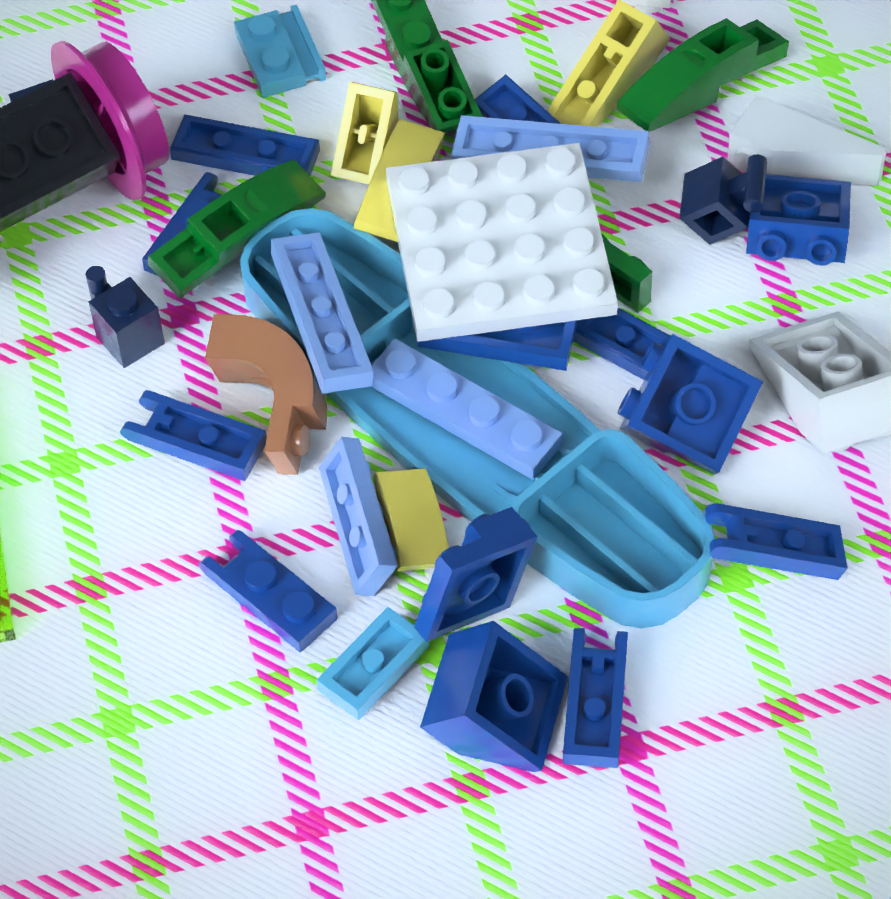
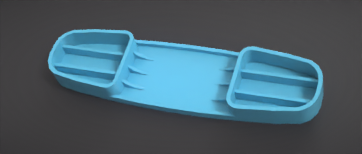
(601, 507)

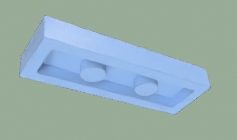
(358, 516)

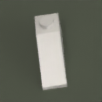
(803, 146)

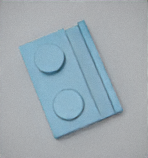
(279, 51)

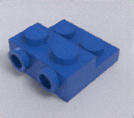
(801, 220)
(688, 403)
(477, 576)

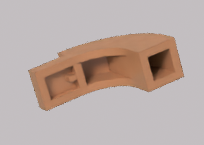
(264, 354)

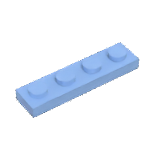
(605, 151)
(321, 313)
(465, 409)

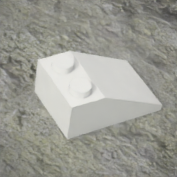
(829, 380)

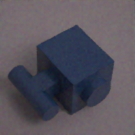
(720, 197)
(123, 317)

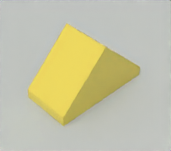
(364, 131)

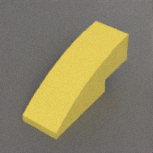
(406, 146)

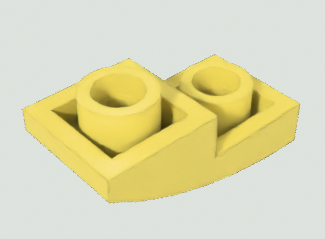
(411, 517)

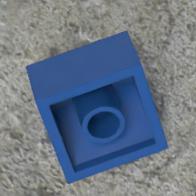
(494, 698)

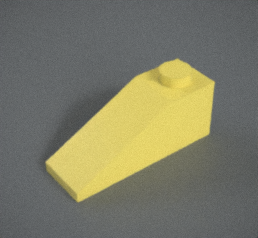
(611, 64)

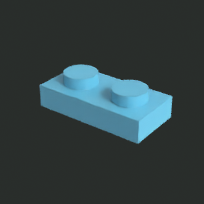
(372, 663)

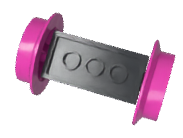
(78, 131)

